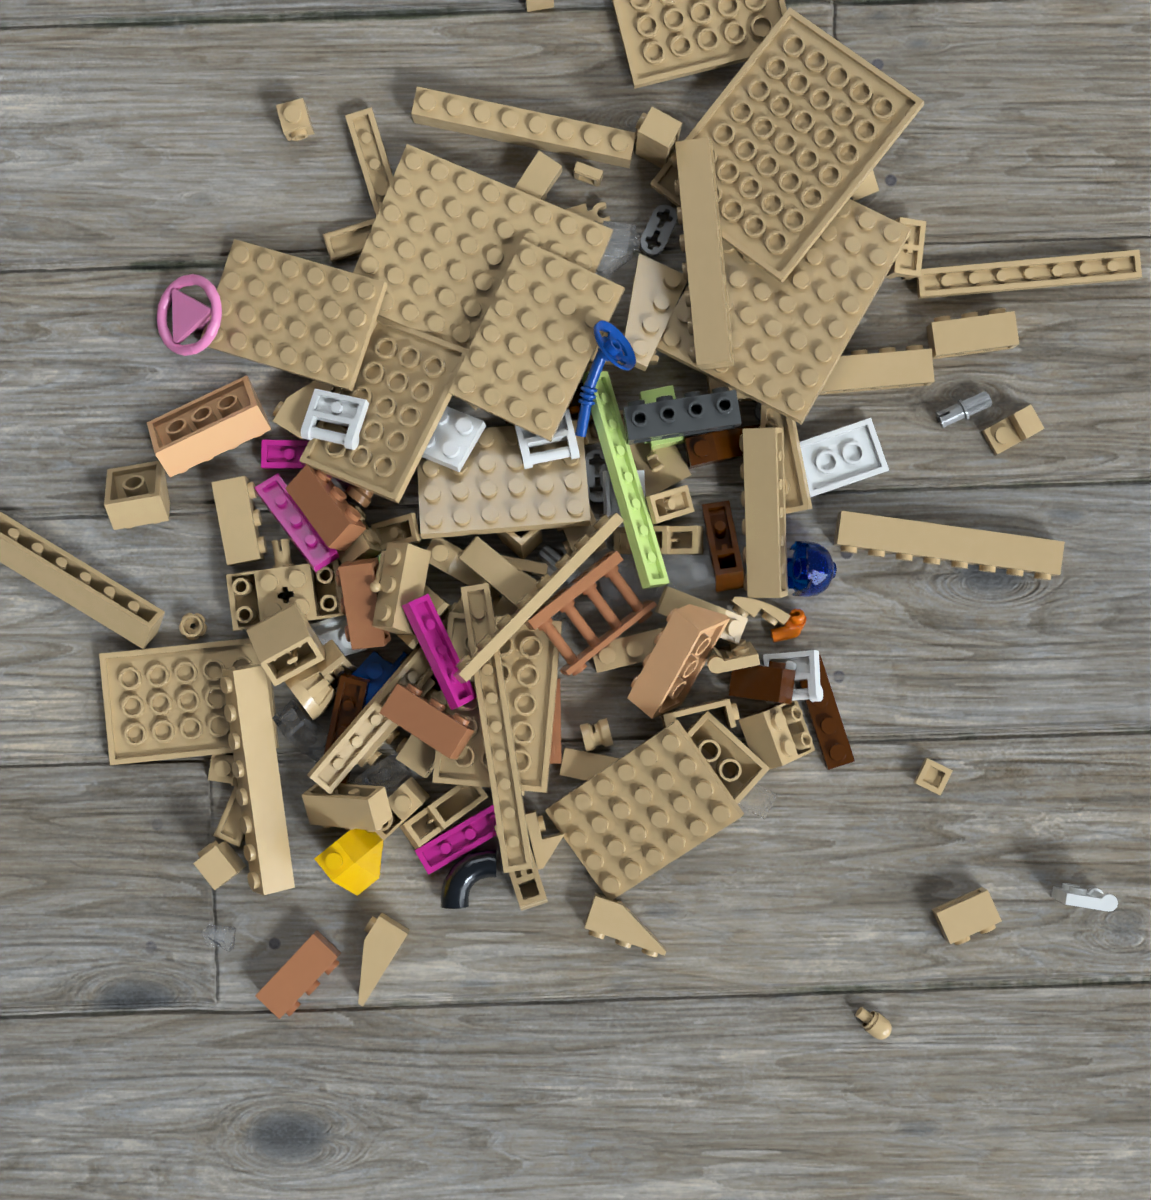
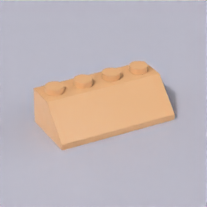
(208, 426)
(676, 659)

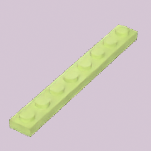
(627, 485)

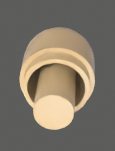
(874, 1023)

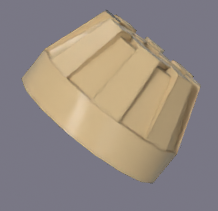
(312, 691)

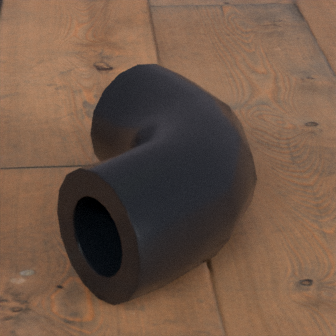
(464, 875)

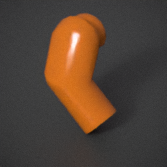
(791, 628)

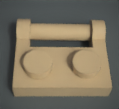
(733, 657)

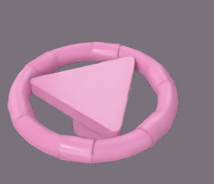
(188, 315)

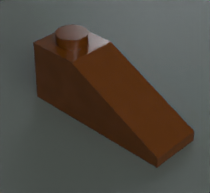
(714, 447)
(723, 546)

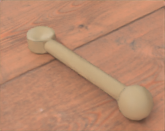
(375, 586)

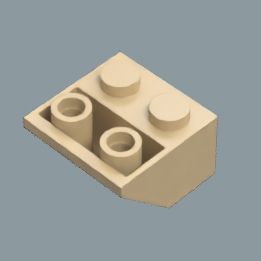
(286, 644)
(777, 734)

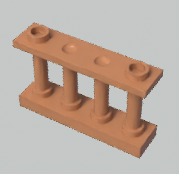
(564, 602)

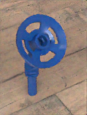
(610, 350)

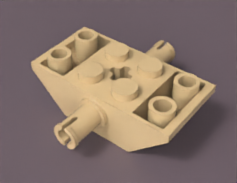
(259, 592)

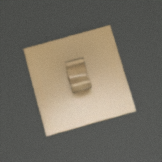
(661, 466)

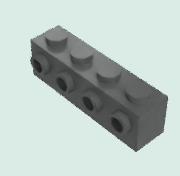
(681, 416)

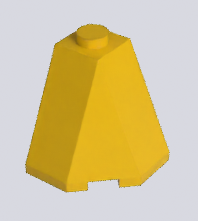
(353, 860)

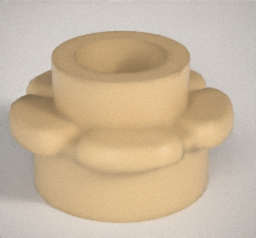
(185, 626)

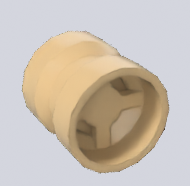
(596, 734)

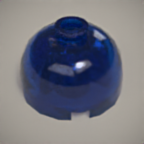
(810, 569)

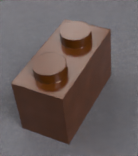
(763, 683)

